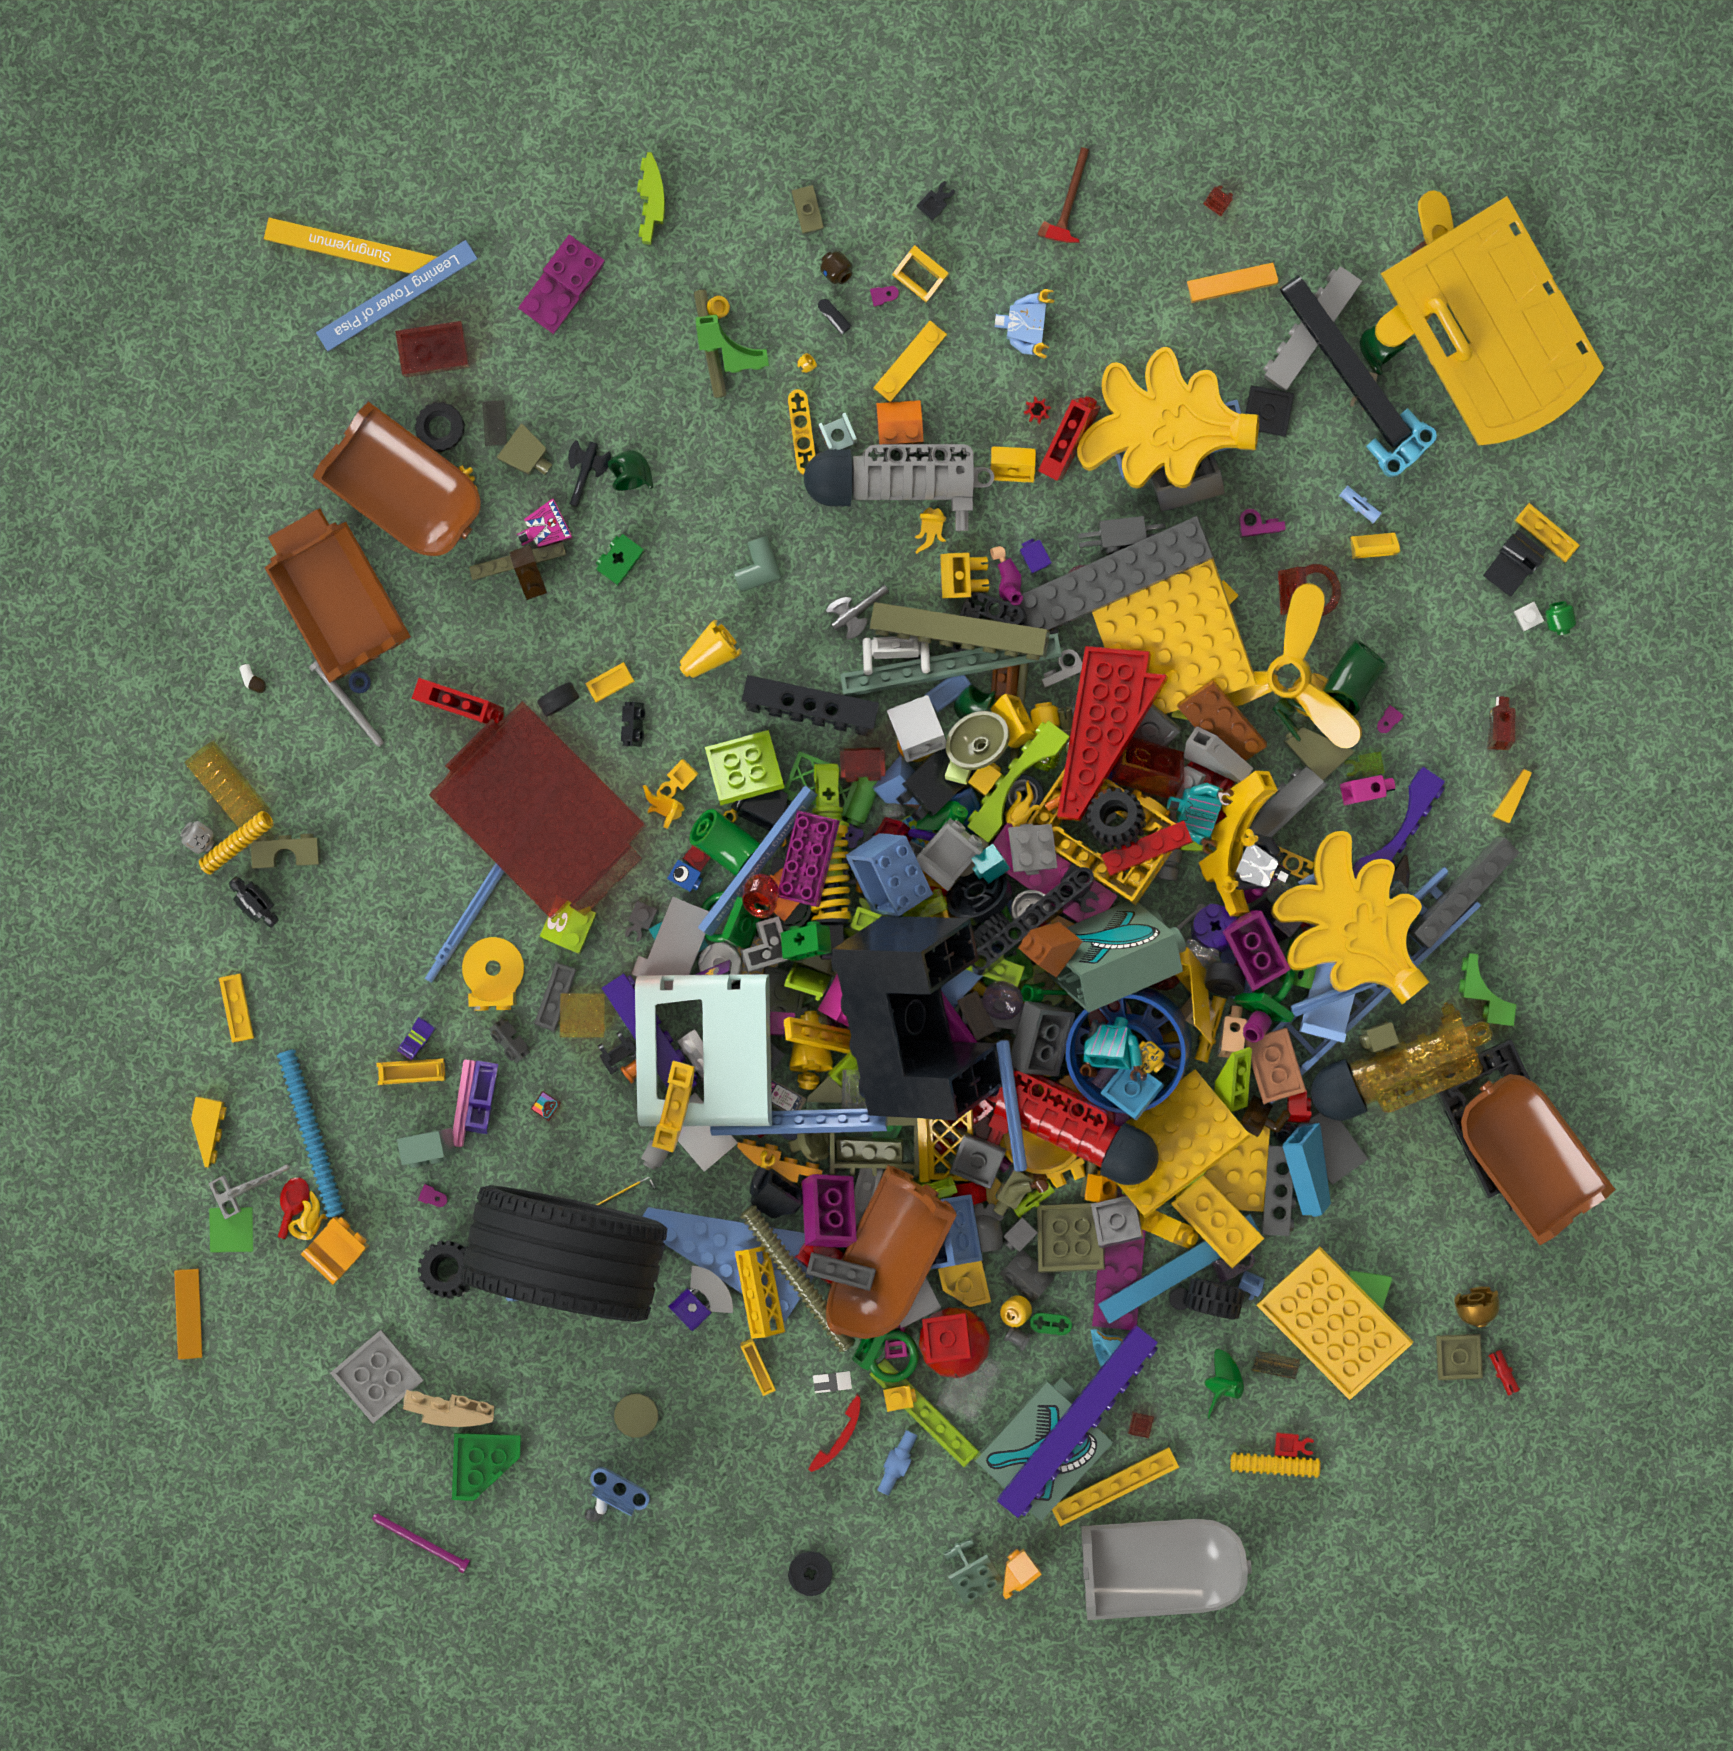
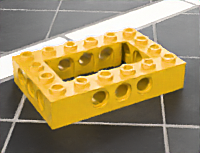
(1130, 885)

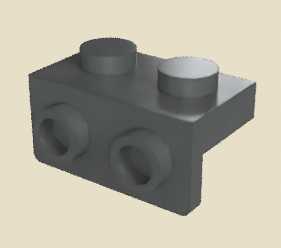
(1024, 1276)

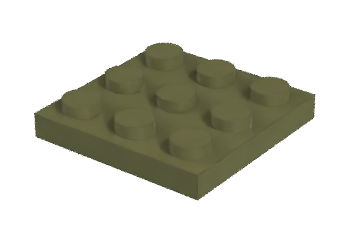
(1068, 1239)

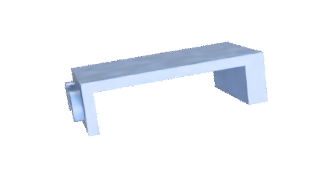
(1329, 1020)

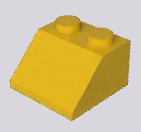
(1016, 718)

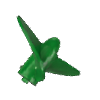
(951, 810)
(1226, 1380)

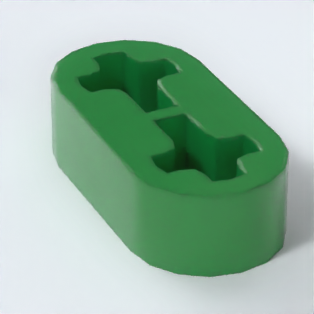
(1049, 1329)

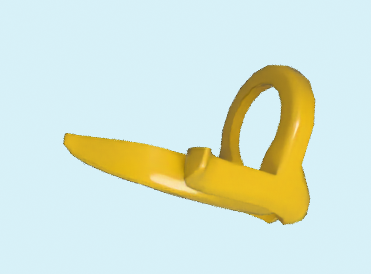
(931, 524)
(664, 805)
(1020, 811)
(309, 1220)

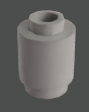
(654, 1156)

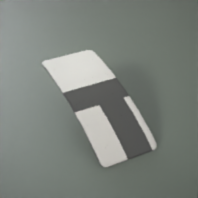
(832, 1382)

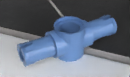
(897, 1463)

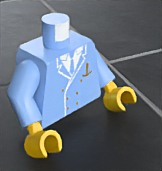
(1026, 323)

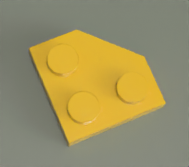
(965, 1283)

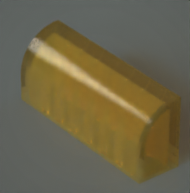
(226, 784)

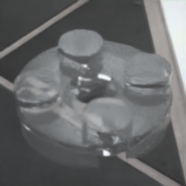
(1205, 956)

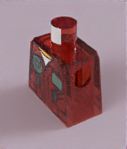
(1501, 734)

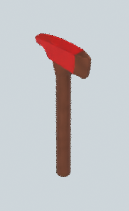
(1060, 231)

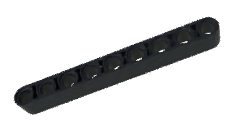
(1345, 361)

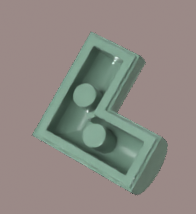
(764, 567)

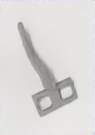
(236, 1191)

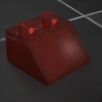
(862, 763)

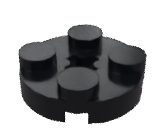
(804, 1584)

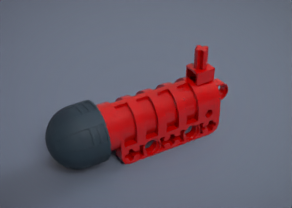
(1121, 1152)

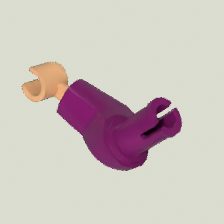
(1010, 577)

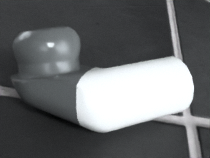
(597, 1512)

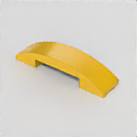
(674, 1107)

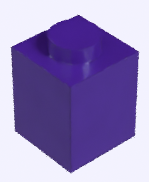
(1034, 555)

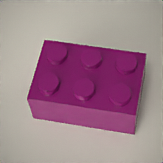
(829, 1210)

